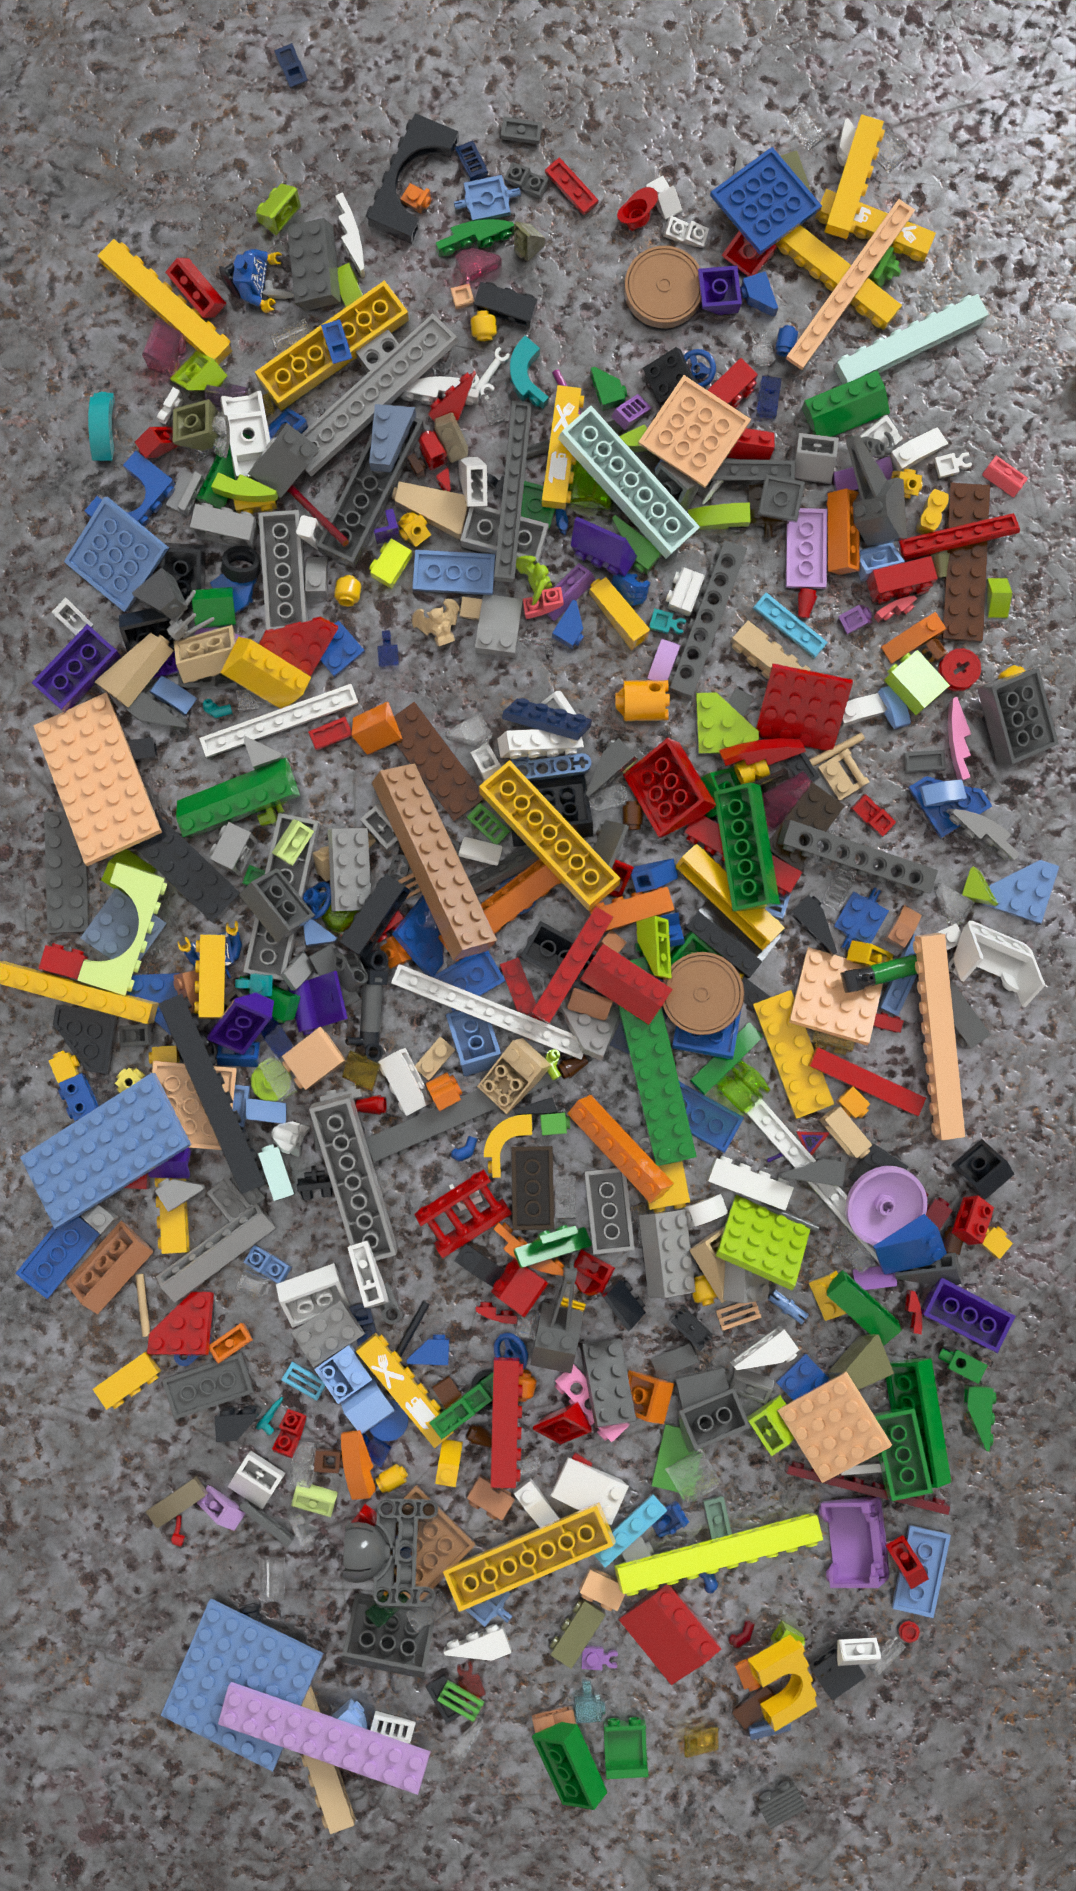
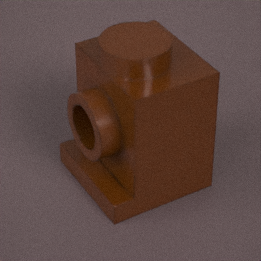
(321, 1463)

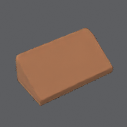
(589, 1004)

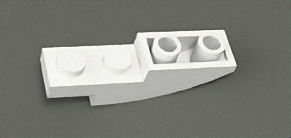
(431, 388)

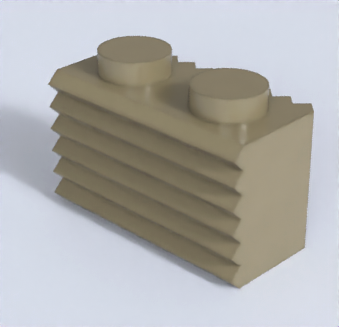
(451, 437)

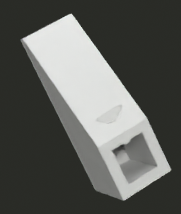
(485, 1645)

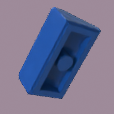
(231, 1058)

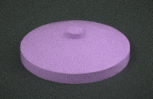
(884, 1202)

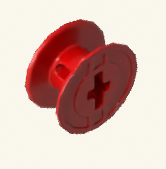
(953, 661)

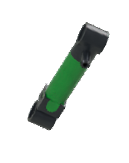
(879, 973)

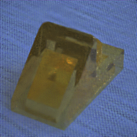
(700, 1741)

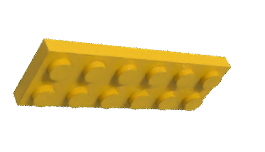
(792, 1054)

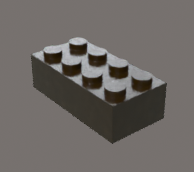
(812, 809)
(532, 1188)

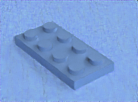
(453, 572)
(931, 1551)

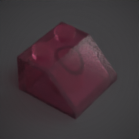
(163, 348)

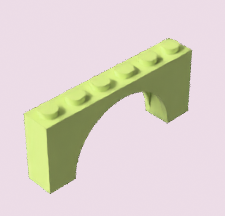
(144, 891)

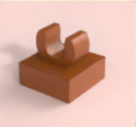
(936, 648)

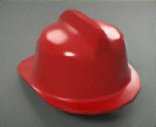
(637, 209)

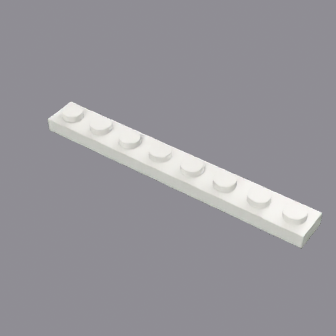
(279, 720)

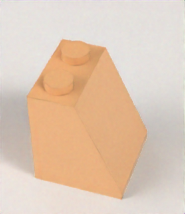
(313, 1059)

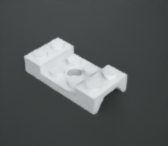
(245, 414)

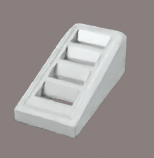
(310, 530)
(379, 1716)

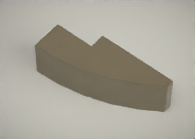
(176, 1502)

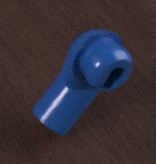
(466, 1151)
(710, 1582)

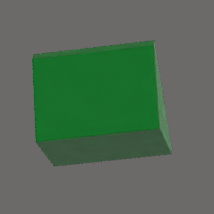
(216, 604)

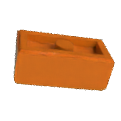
(230, 1342)

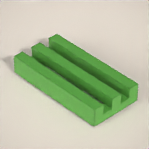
(458, 1709)

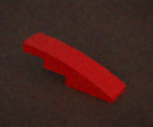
(769, 749)

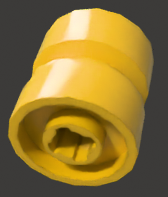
(751, 772)

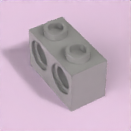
(375, 349)

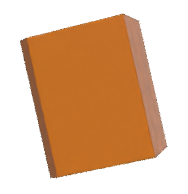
(376, 729)

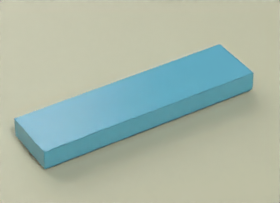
(790, 625)

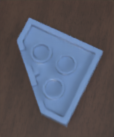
(1026, 891)

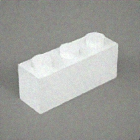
(405, 1082)

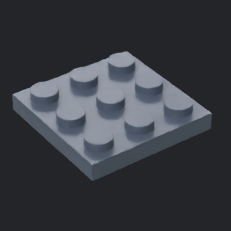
(117, 927)

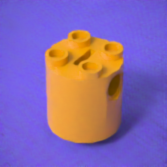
(643, 700)

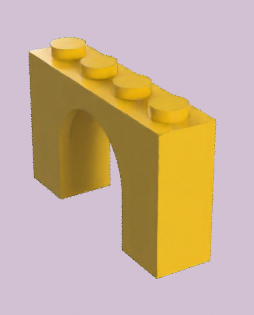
(798, 1695)

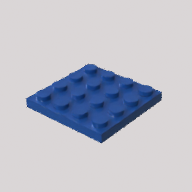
(765, 200)

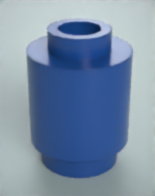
(786, 340)

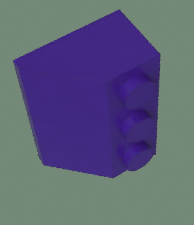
(602, 547)
(242, 1022)

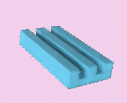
(289, 1372)

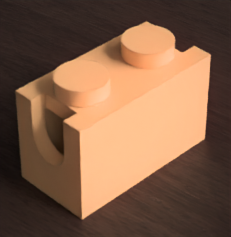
(601, 1588)

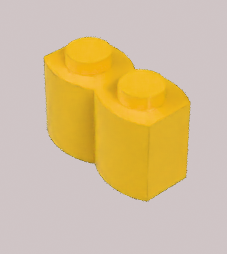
(932, 512)

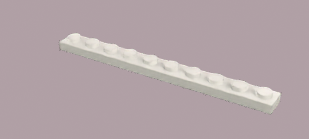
(487, 1010)
(799, 1156)

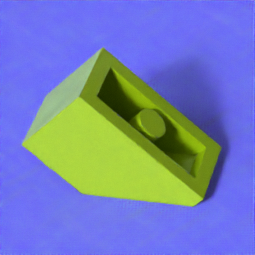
(784, 1630)

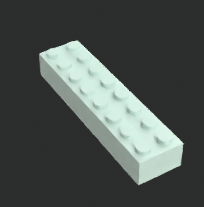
(628, 482)

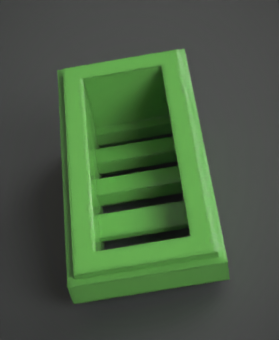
(471, 818)

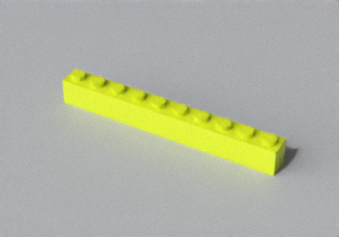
(718, 1553)

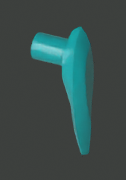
(266, 1418)

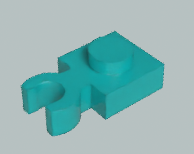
(662, 622)

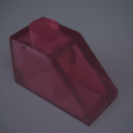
(476, 263)

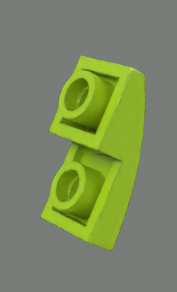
(348, 284)

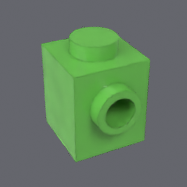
(554, 1124)

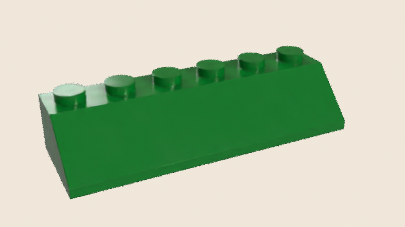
(236, 799)
(746, 847)
(915, 1387)

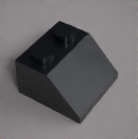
(875, 1158)
(983, 1169)

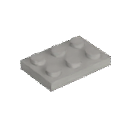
(328, 1333)

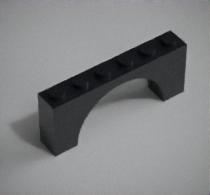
(421, 139)

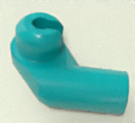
(215, 710)

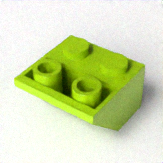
(770, 1426)

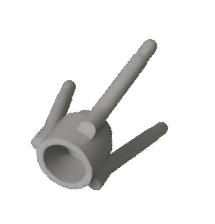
(179, 628)

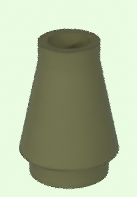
(940, 562)

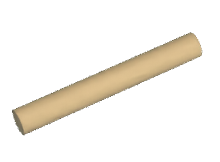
(837, 749)
(145, 1327)

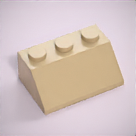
(204, 653)

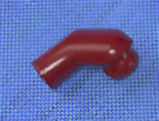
(744, 1637)

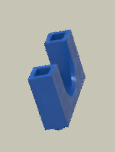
(156, 485)

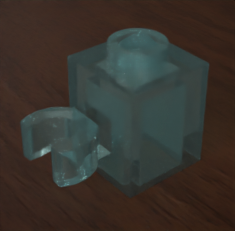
(589, 1707)

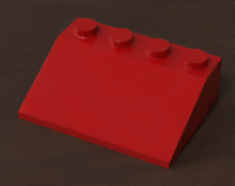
(669, 788)
(670, 1633)

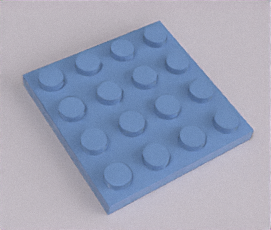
(115, 554)

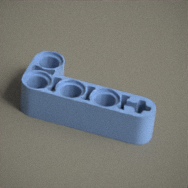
(551, 763)

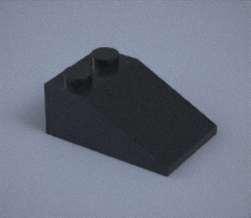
(187, 566)
(623, 1303)

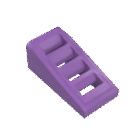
(622, 419)

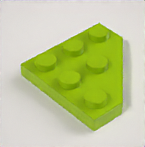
(720, 724)

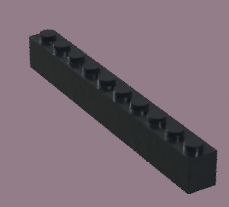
(211, 1093)

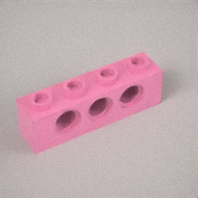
(564, 1382)

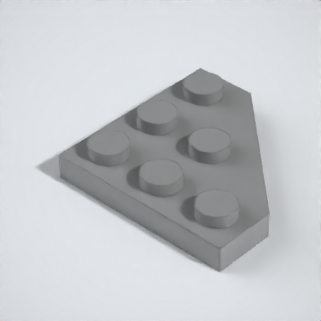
(590, 1032)

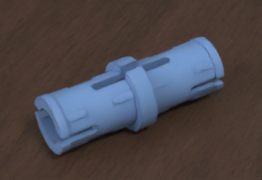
(788, 1307)

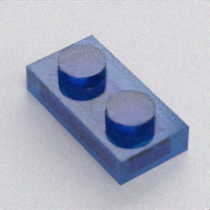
(768, 397)
(276, 1038)

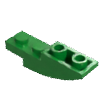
(481, 232)

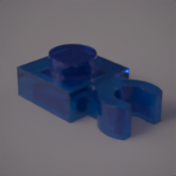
(377, 1450)

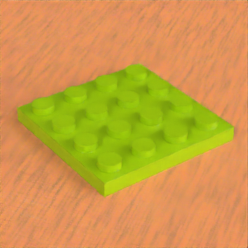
(763, 1242)

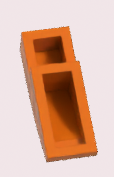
(357, 1465)

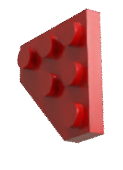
(300, 642)
(185, 1328)

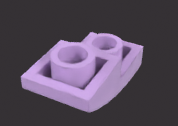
(664, 660)

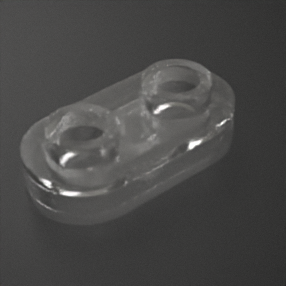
(608, 798)
(305, 1539)

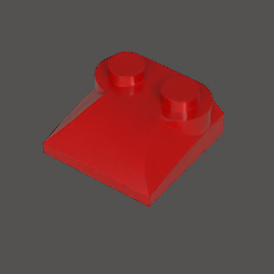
(745, 257)

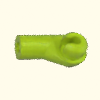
(552, 1057)

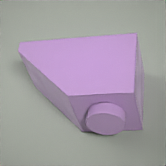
(221, 1509)

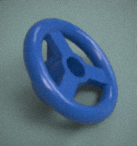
(704, 370)
(315, 899)
(513, 1349)

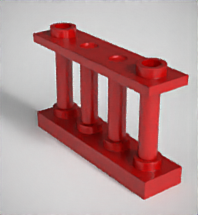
(472, 1228)

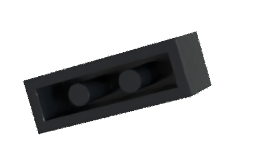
(506, 304)

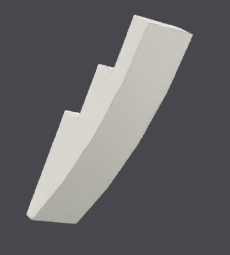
(351, 239)

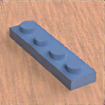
(898, 989)

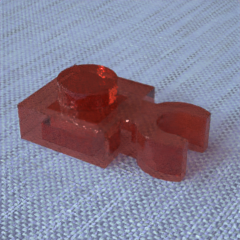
(471, 1682)

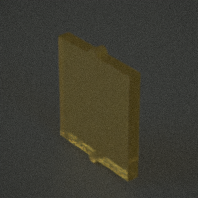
(361, 1070)

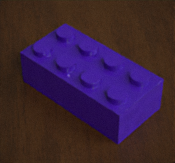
(76, 668)

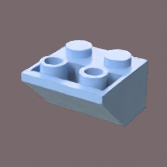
(344, 1373)

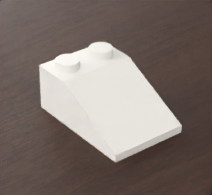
(771, 1349)
(585, 1486)

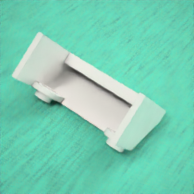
(1001, 956)

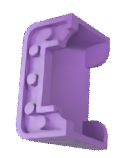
(856, 1542)

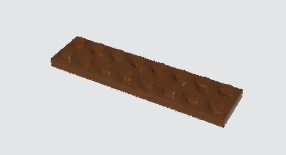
(966, 566)

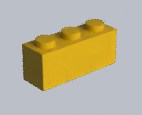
(127, 1381)

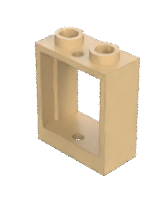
(846, 1133)

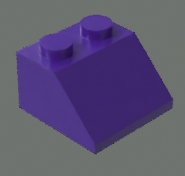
(720, 289)

